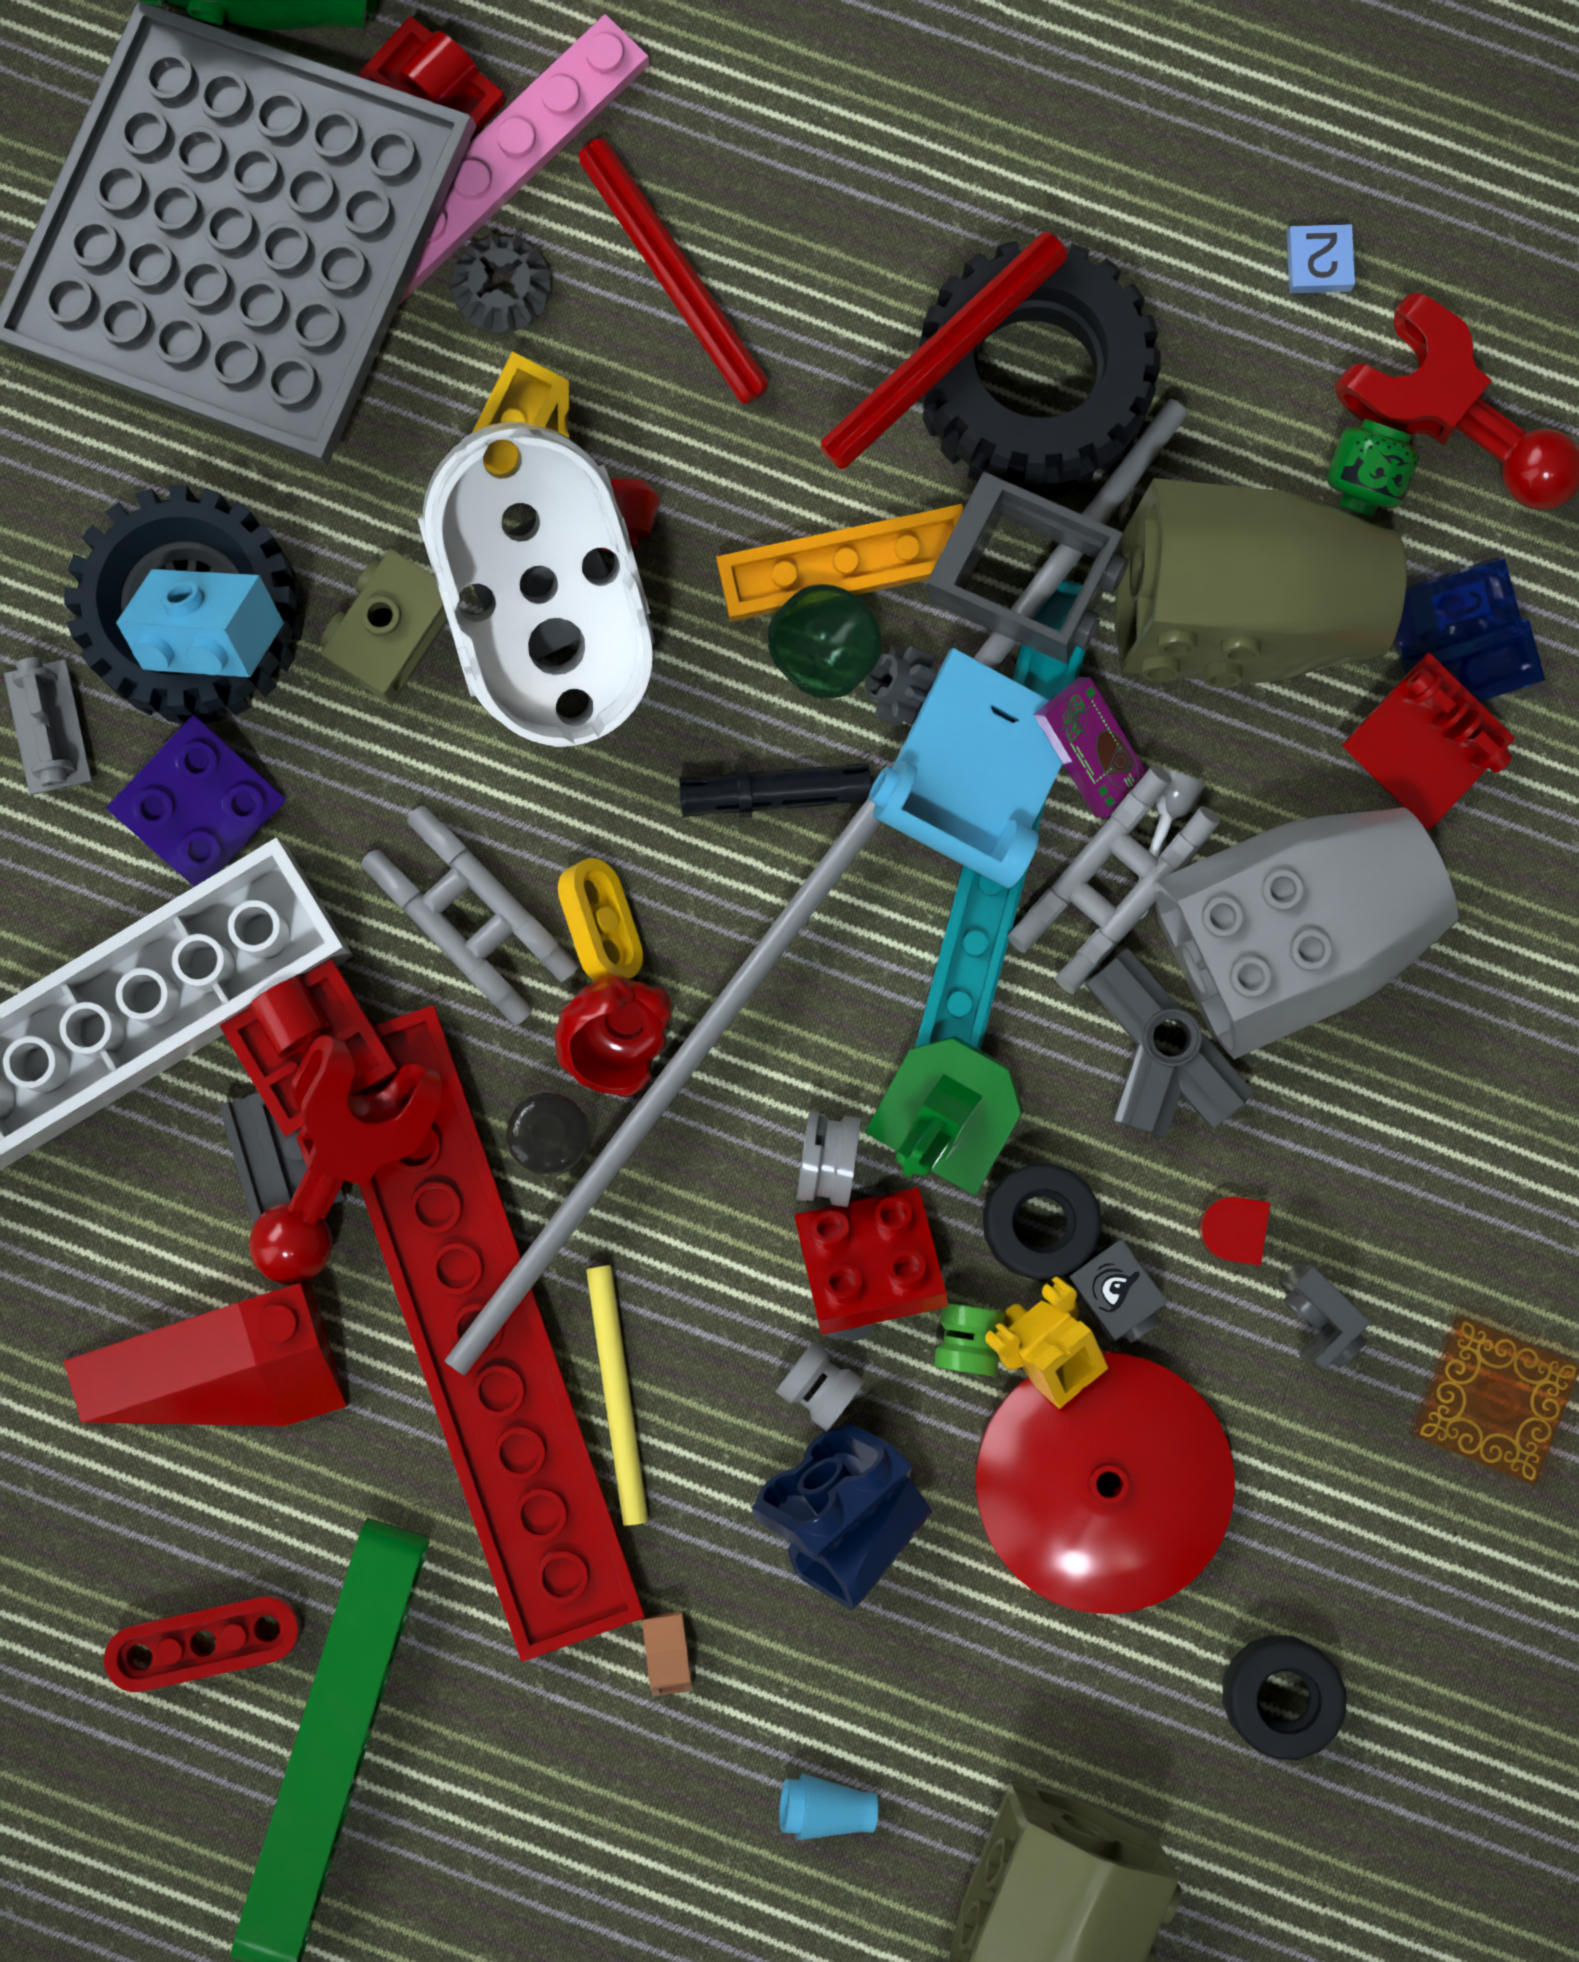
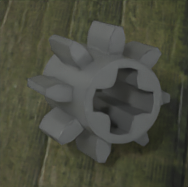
(900, 684)

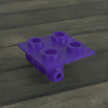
(195, 802)

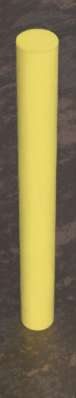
(617, 1395)

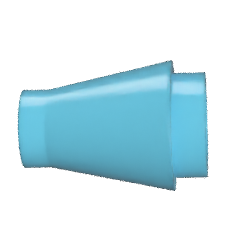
(824, 1808)

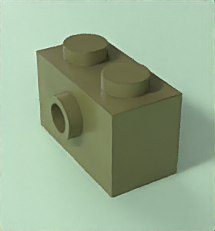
(386, 627)

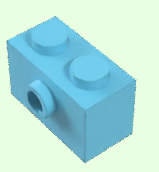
(200, 622)

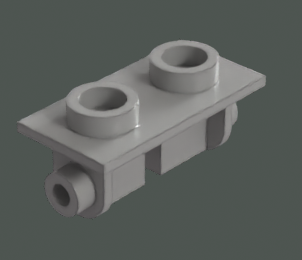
(47, 725)

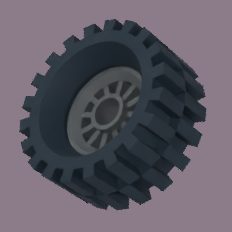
(172, 537)

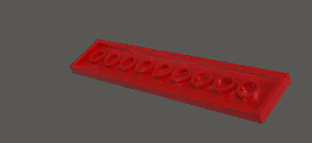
(512, 1411)

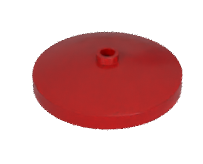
(1096, 1550)

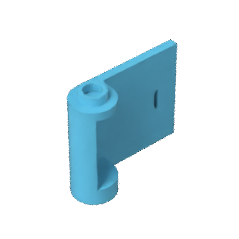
(969, 774)

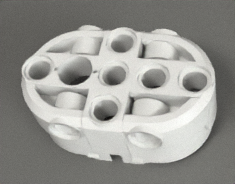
(572, 517)

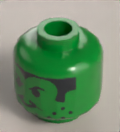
(1372, 467)

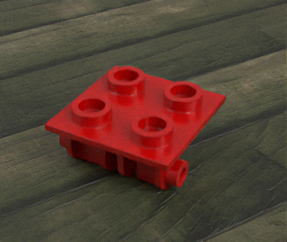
(1429, 741)

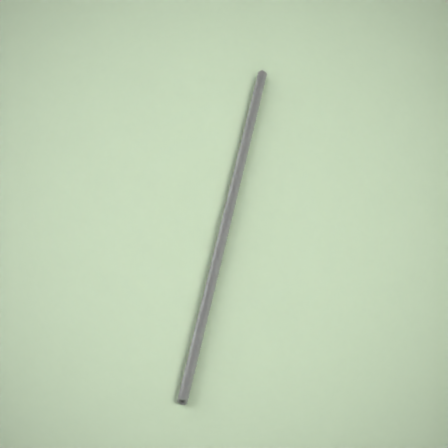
(777, 938)

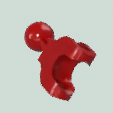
(1447, 396)
(340, 1142)

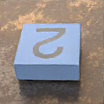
(1320, 259)

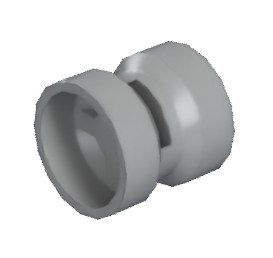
(830, 1396)

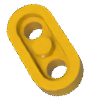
(600, 920)

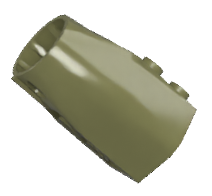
(1252, 586)
(1064, 1885)

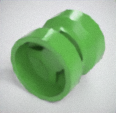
(965, 1354)

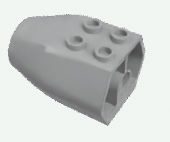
(1304, 921)

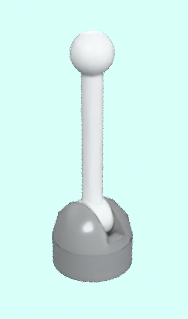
(1175, 802)

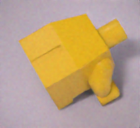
(1050, 1344)

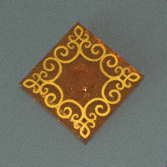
(1496, 1400)

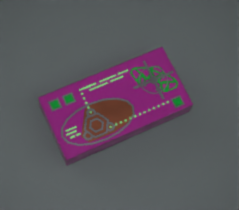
(1091, 746)

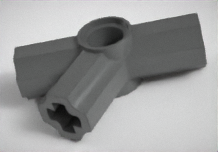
(1154, 1078)

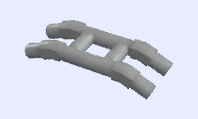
(1074, 888)
(508, 918)

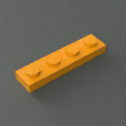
(851, 558)

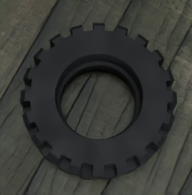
(1060, 447)

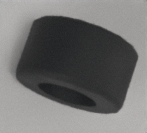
(1078, 1204)
(1325, 1705)

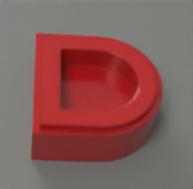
(1235, 1229)

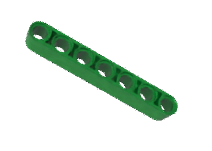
(330, 1744)

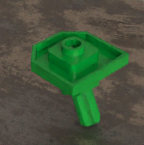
(948, 1112)

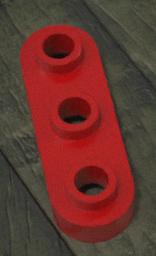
(174, 1647)

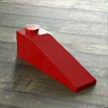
(231, 1366)

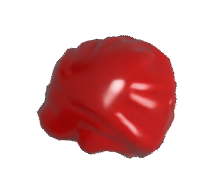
(613, 1034)

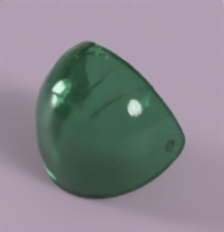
(824, 641)

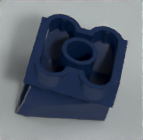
(844, 1512)

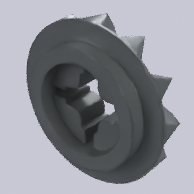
(496, 310)

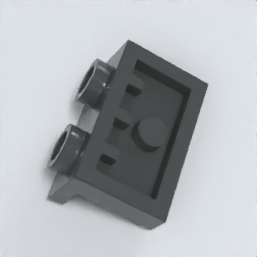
(1325, 1308)

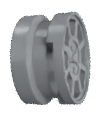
(828, 1158)

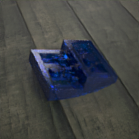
(1471, 629)

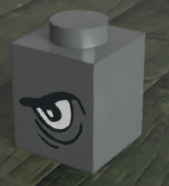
(1117, 1292)

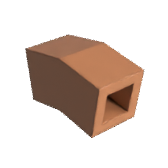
(667, 1653)

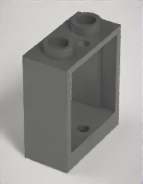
(970, 537)

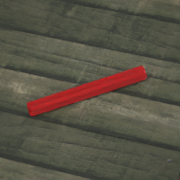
(673, 271)
(943, 350)

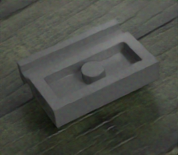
(265, 1159)

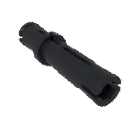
(761, 791)

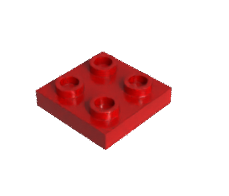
(435, 71)
(284, 1024)
(870, 1261)

